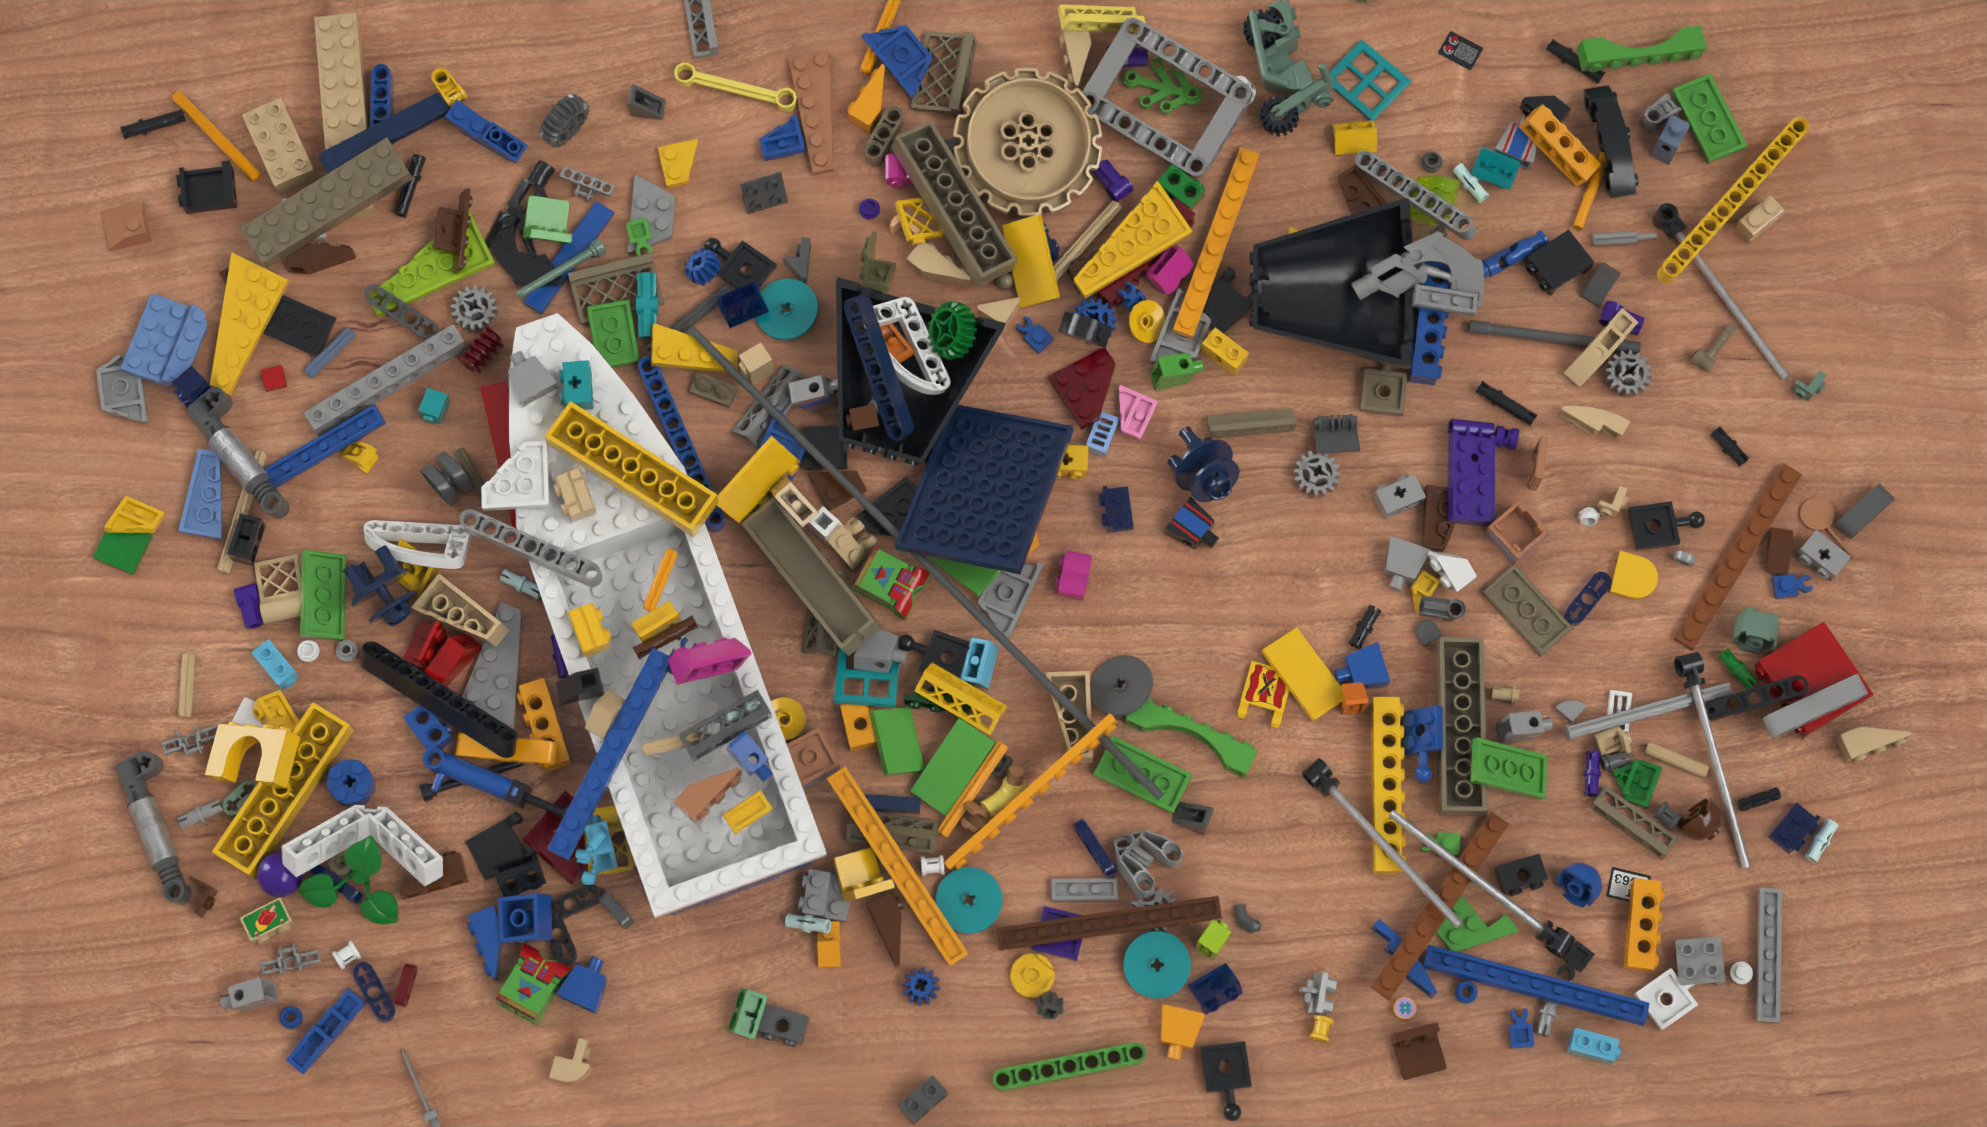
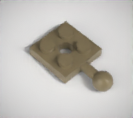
(1393, 382)

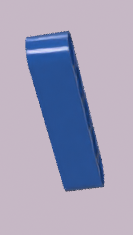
(379, 87)

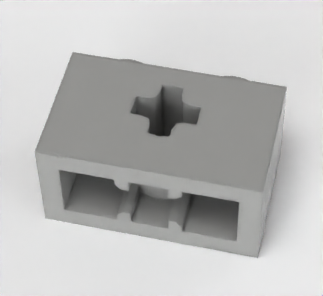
(1392, 505)
(1833, 559)

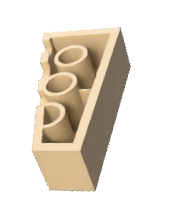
(457, 611)
(1076, 688)

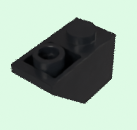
(1558, 108)
(580, 686)

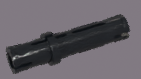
(1571, 58)
(152, 124)
(409, 188)
(1506, 403)

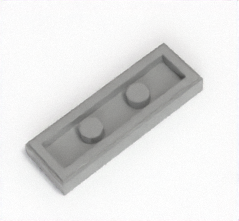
(1444, 300)
(1084, 890)

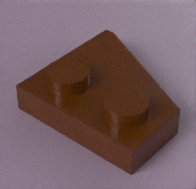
(832, 491)

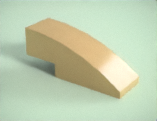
(1595, 420)

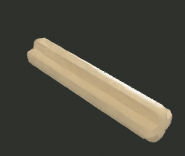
(186, 685)
(669, 744)
(1676, 759)

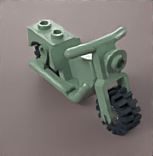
(1279, 72)

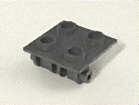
(764, 192)
(1336, 434)

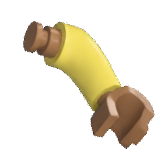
(980, 814)

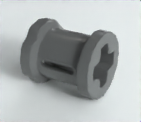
(1664, 818)

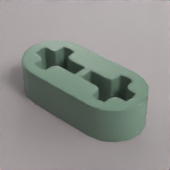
(236, 795)

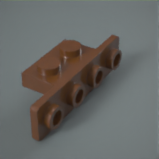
(452, 230)

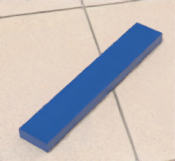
(586, 232)
(325, 446)

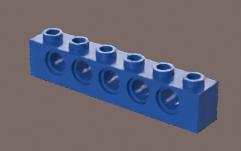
(1421, 371)

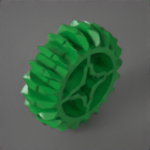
(952, 330)

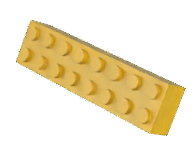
(631, 469)
(273, 809)

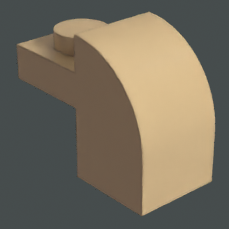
(575, 1070)

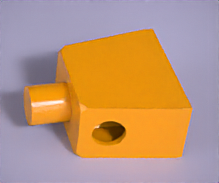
(1179, 1029)

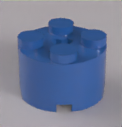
(340, 777)

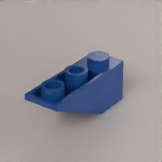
(486, 928)

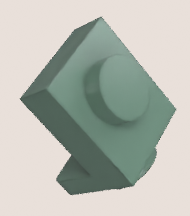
(1805, 392)

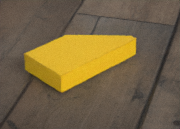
(1423, 586)

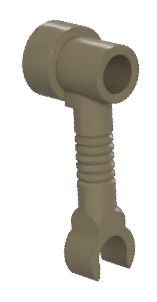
(1704, 358)

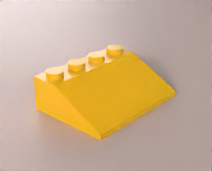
(754, 481)

